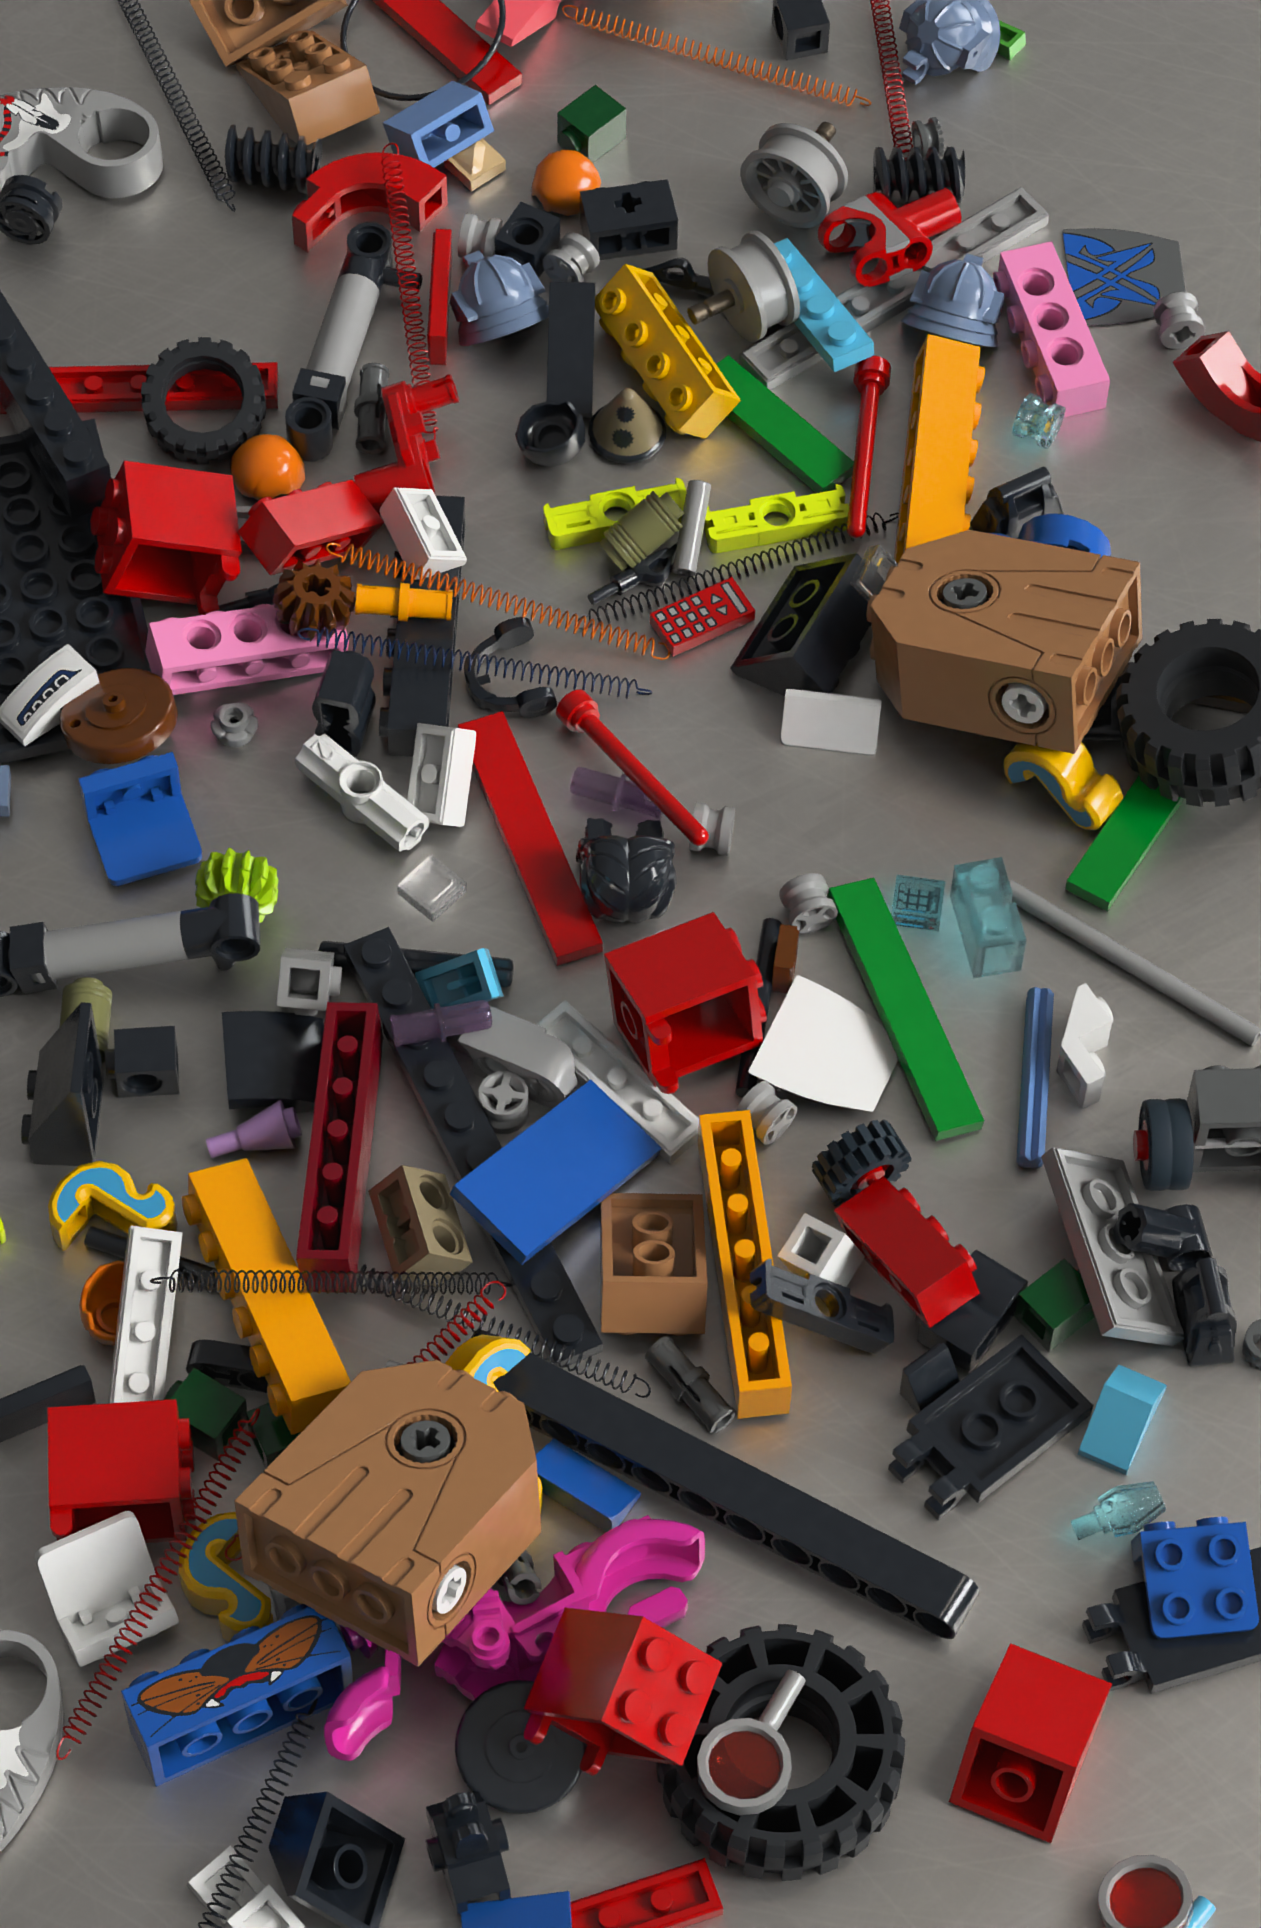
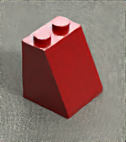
(1029, 1742)

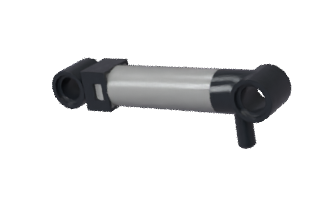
(322, 386)
(39, 957)

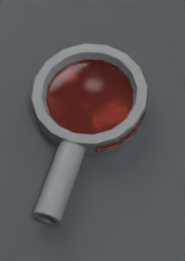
(745, 1760)
(1145, 1894)

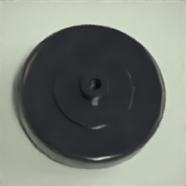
(503, 1764)

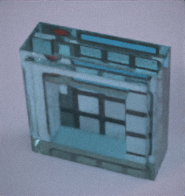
(918, 902)

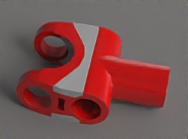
(889, 233)

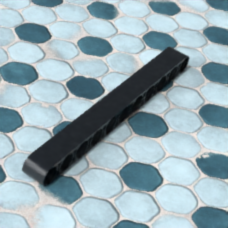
(741, 1497)

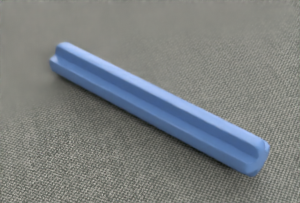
(1035, 1077)

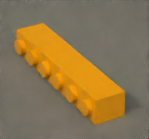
(939, 443)
(739, 1245)
(283, 1329)

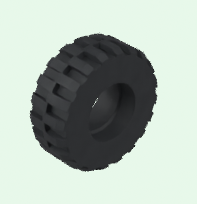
(811, 1822)

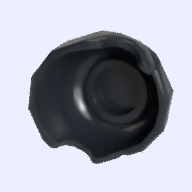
(551, 433)

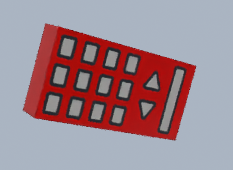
(702, 616)

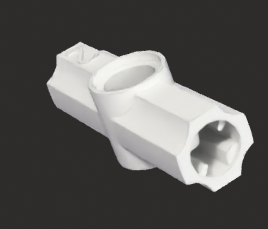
(379, 809)

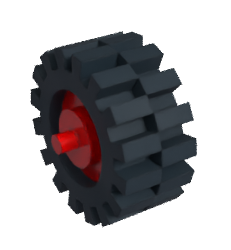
(860, 1160)

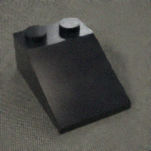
(66, 1094)

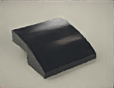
(272, 1058)

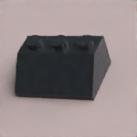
(807, 629)

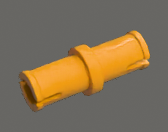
(403, 602)

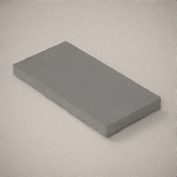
(1121, 1283)

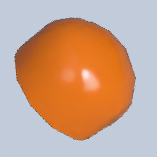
(561, 179)
(267, 467)
(101, 1302)

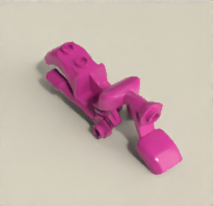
(509, 1640)

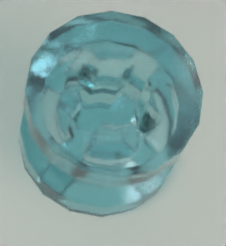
(1038, 420)

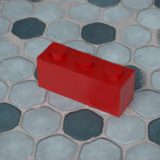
(305, 522)
(909, 1250)

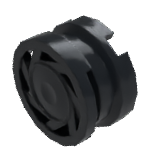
(28, 209)

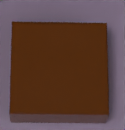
(785, 958)

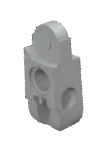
(525, 1050)

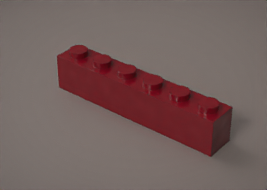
(340, 1143)

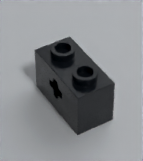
(630, 219)

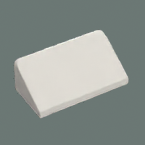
(421, 531)
(830, 721)
(442, 773)

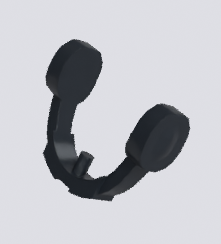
(529, 702)

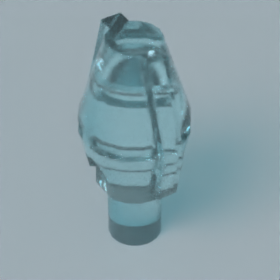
(1121, 1511)

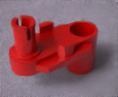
(406, 424)

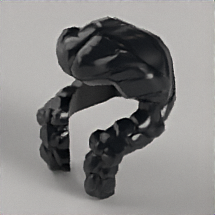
(626, 876)

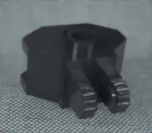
(467, 1848)

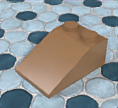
(247, 25)
(653, 1264)

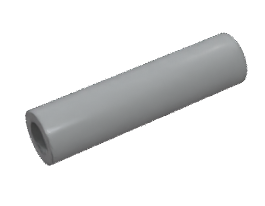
(693, 526)

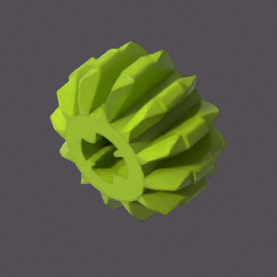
(240, 875)

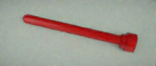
(871, 379)
(581, 715)

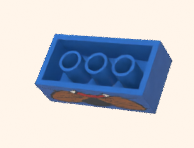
(236, 1692)

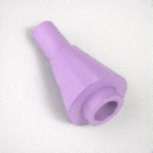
(265, 1131)

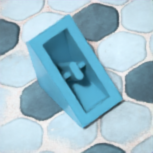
(461, 980)
(1121, 1418)

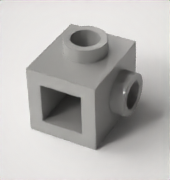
(307, 981)

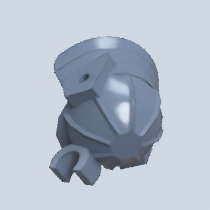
(949, 37)
(496, 298)
(957, 302)

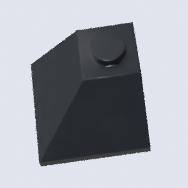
(335, 1858)

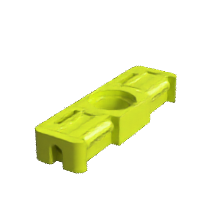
(585, 520)
(747, 528)

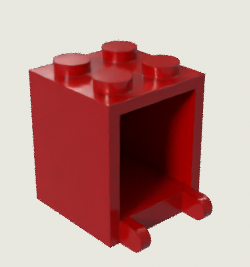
(167, 534)
(685, 999)
(120, 1461)
(620, 1688)

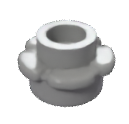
(237, 733)

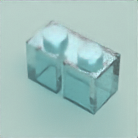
(987, 917)

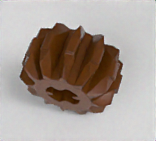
(314, 599)

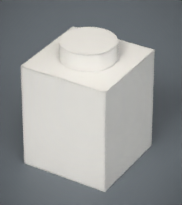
(821, 1252)

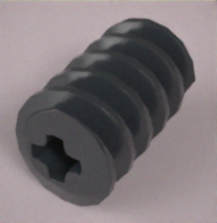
(270, 160)
(918, 174)

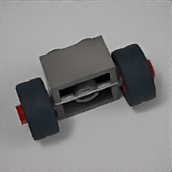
(1207, 1133)

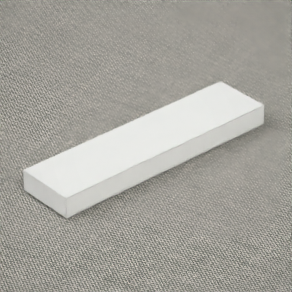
(624, 1082)
(144, 1316)

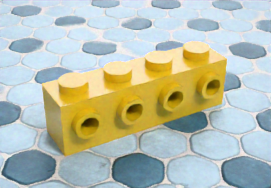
(664, 352)

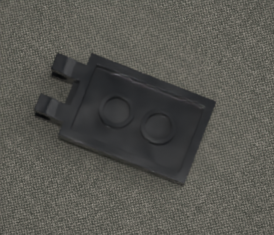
(990, 1426)
(1173, 1660)

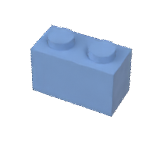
(440, 124)

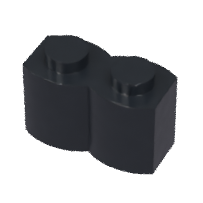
(345, 700)
(977, 1323)

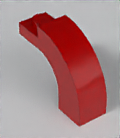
(357, 186)
(1223, 382)

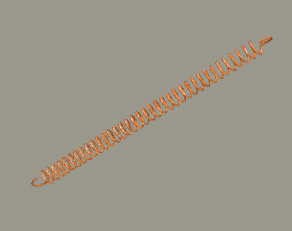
(713, 58)
(490, 601)

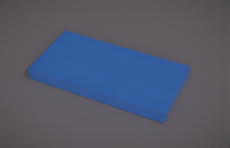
(555, 1171)

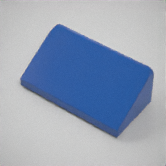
(584, 1486)

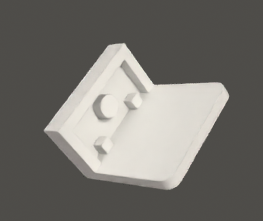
(94, 1585)

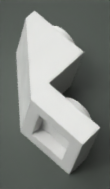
(1085, 1033)

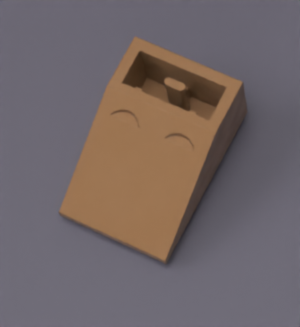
(310, 86)

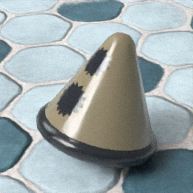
(627, 429)

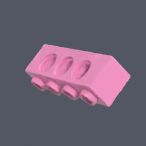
(1051, 329)
(232, 650)

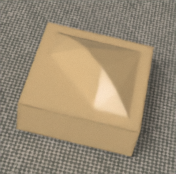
(476, 164)

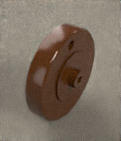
(120, 717)

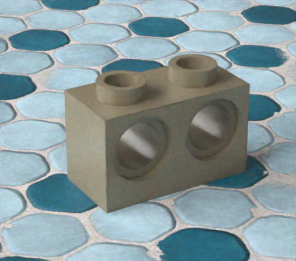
(419, 1224)

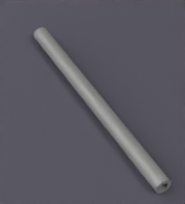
(1135, 965)

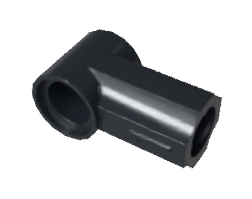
(1168, 1233)

